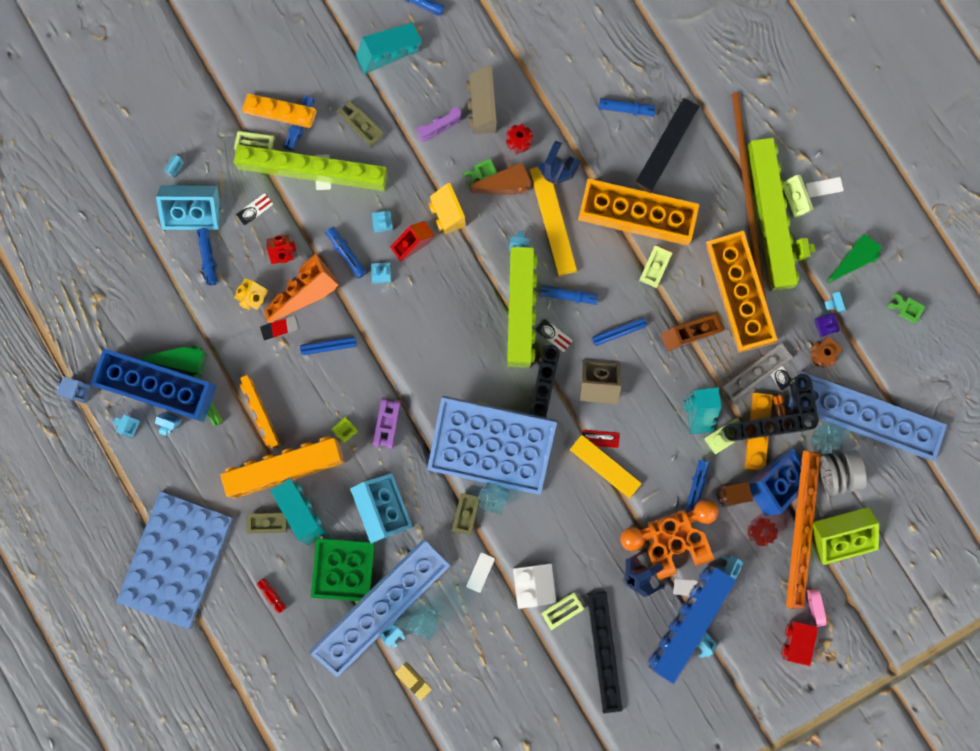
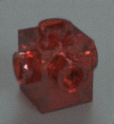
(756, 535)

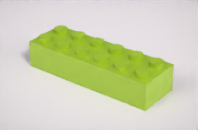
(521, 301)

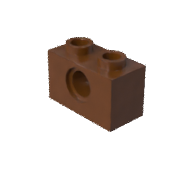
(734, 494)

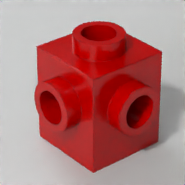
(519, 144)
(280, 249)

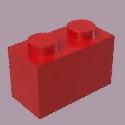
(799, 643)

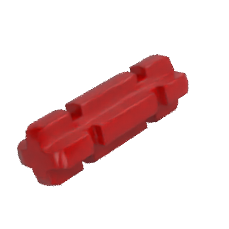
(271, 595)

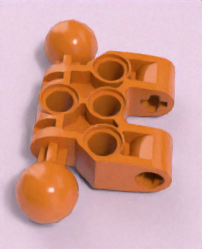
(704, 511)

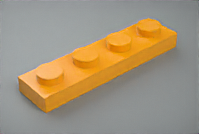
(279, 110)
(256, 405)
(757, 448)

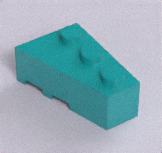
(387, 46)
(702, 408)
(298, 511)

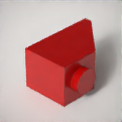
(412, 240)

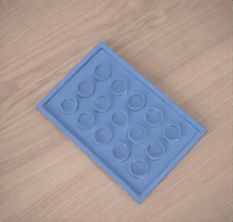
(491, 444)
(174, 560)

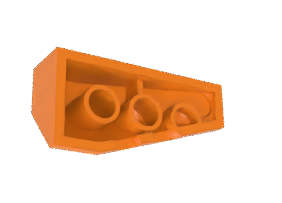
(310, 285)

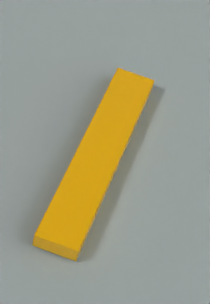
(553, 223)

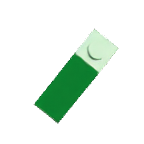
(860, 254)
(181, 359)

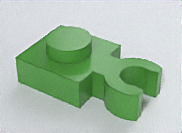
(482, 171)
(908, 309)

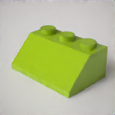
(846, 535)

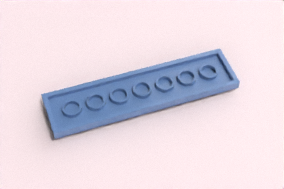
(875, 418)
(379, 608)

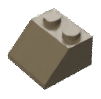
(600, 381)

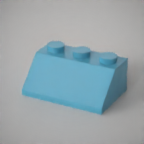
(188, 207)
(381, 507)

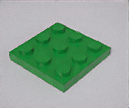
(342, 569)

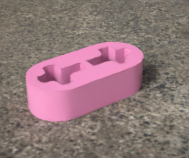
(816, 607)

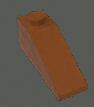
(506, 182)
(691, 332)

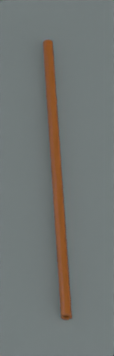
(747, 188)

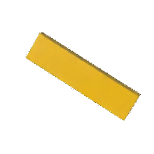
(605, 466)

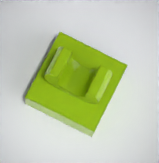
(802, 249)

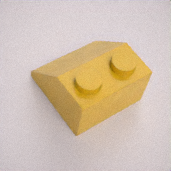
(447, 209)

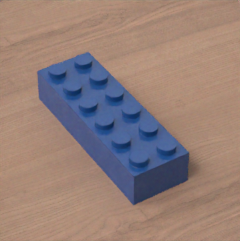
(153, 385)
(691, 623)

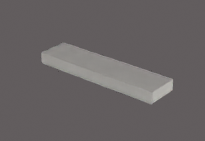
(756, 372)

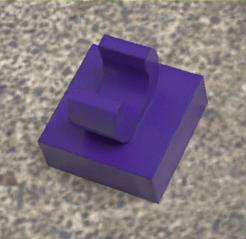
(827, 325)

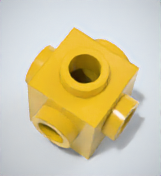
(250, 294)

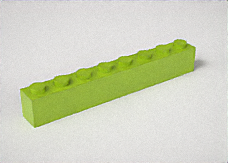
(311, 168)
(772, 214)

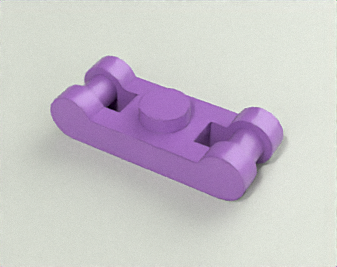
(439, 125)
(387, 423)

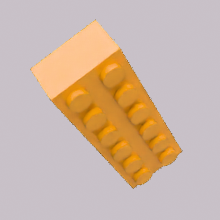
(638, 212)
(741, 292)
(277, 469)

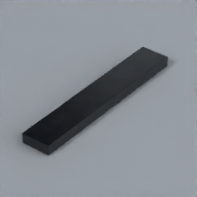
(666, 145)
(604, 652)

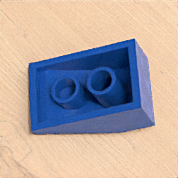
(777, 483)

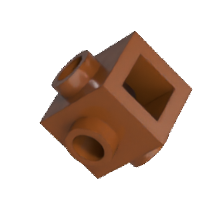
(825, 352)

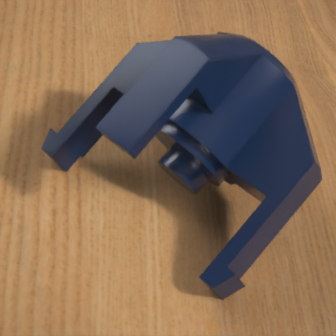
(554, 169)
(638, 576)

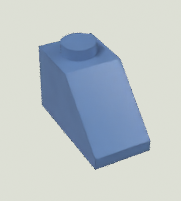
(73, 389)

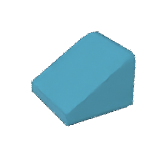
(173, 165)

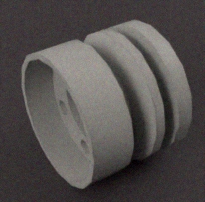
(843, 473)

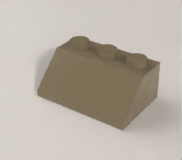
(482, 101)

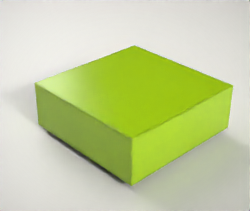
(344, 430)

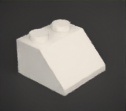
(534, 585)

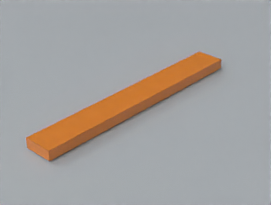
(803, 530)

